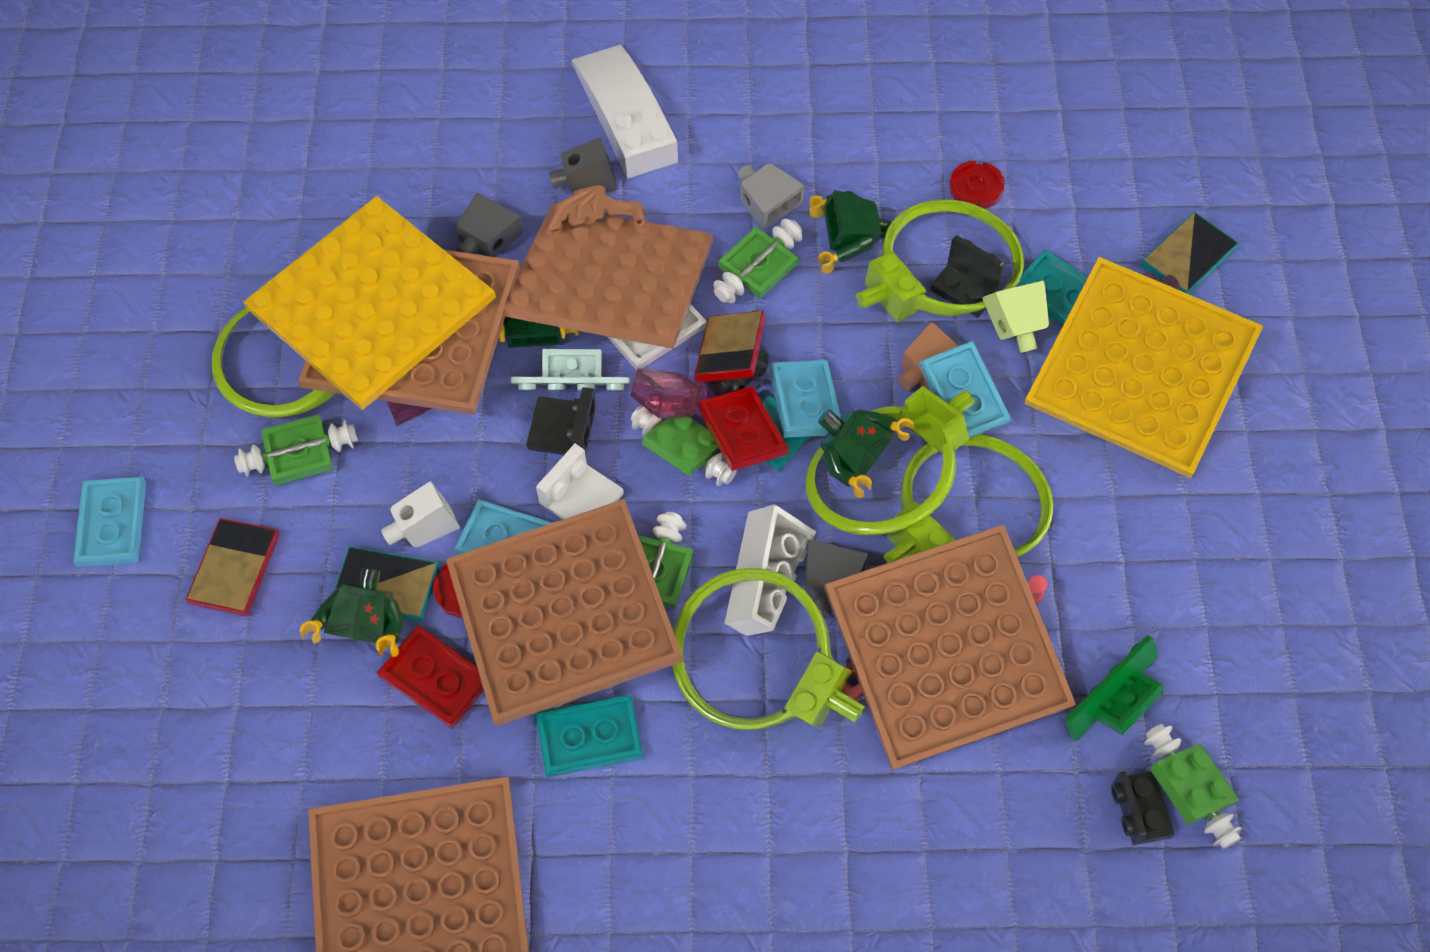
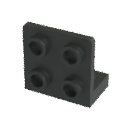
(968, 274)
(562, 423)

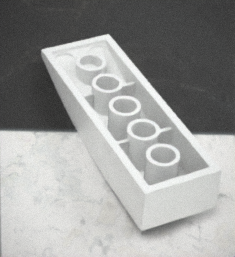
(627, 111)

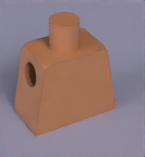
(927, 344)

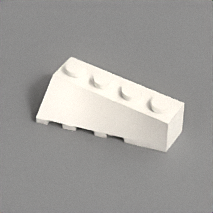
(773, 543)

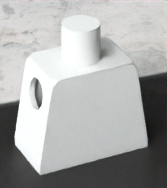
(421, 517)

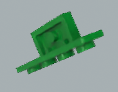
(1121, 694)

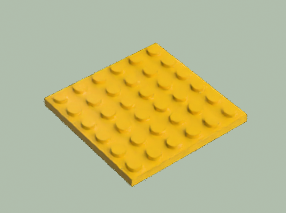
(369, 301)
(1144, 366)

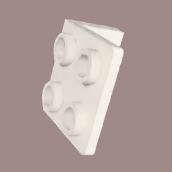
(575, 486)

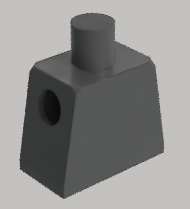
(585, 167)
(487, 227)
(828, 564)

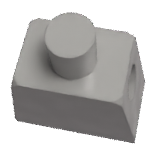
(769, 193)

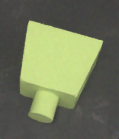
(1019, 313)

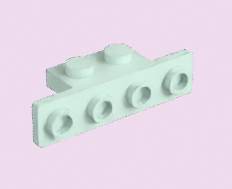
(571, 367)

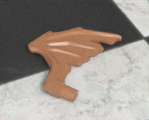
(592, 204)

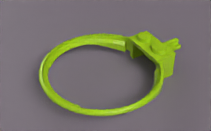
(898, 288)
(297, 407)
(936, 423)
(930, 534)
(817, 689)

